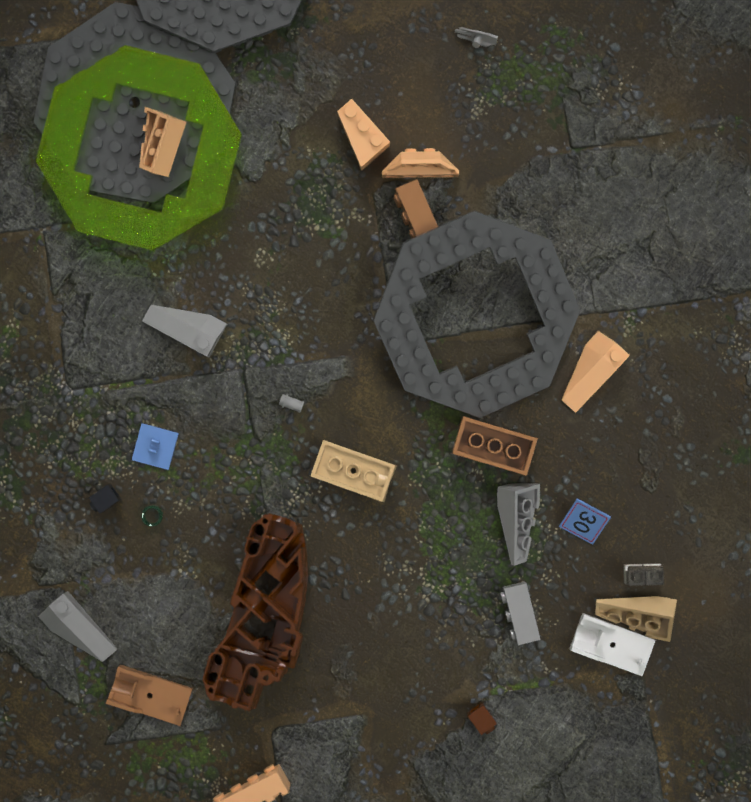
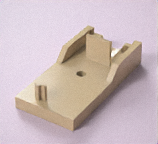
(371, 474)

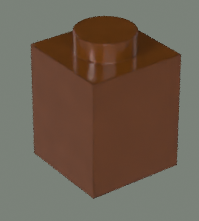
(482, 719)

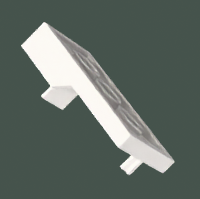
(594, 640)

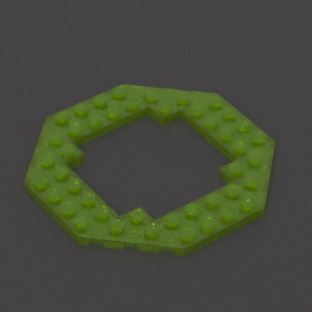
(67, 126)

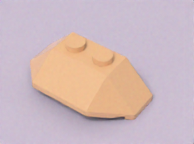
(420, 165)

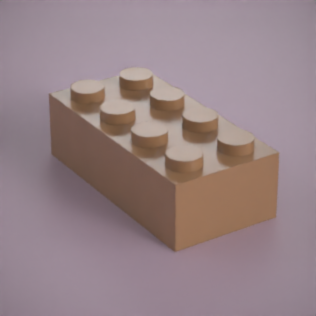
(415, 208)
(494, 445)

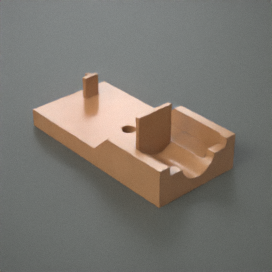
(131, 692)

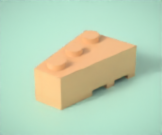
(362, 134)
(161, 141)

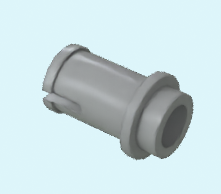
(291, 403)

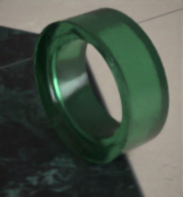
(144, 518)

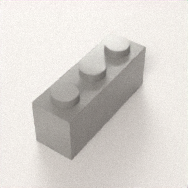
(520, 613)

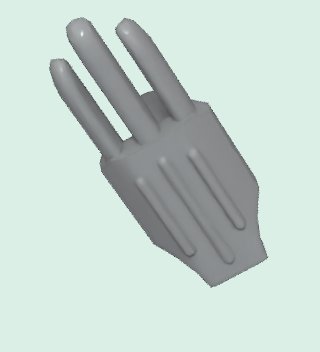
(477, 37)

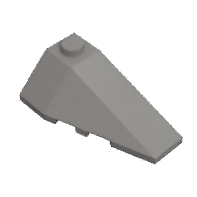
(190, 328)
(516, 510)
(73, 624)

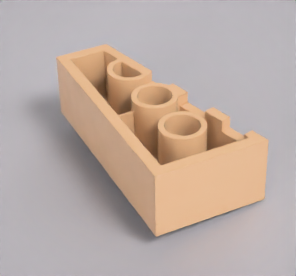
(258, 788)

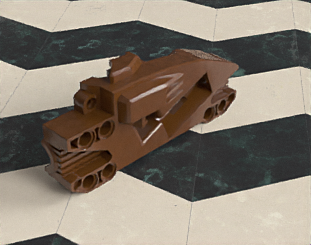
(286, 604)

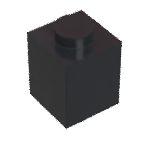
(104, 499)

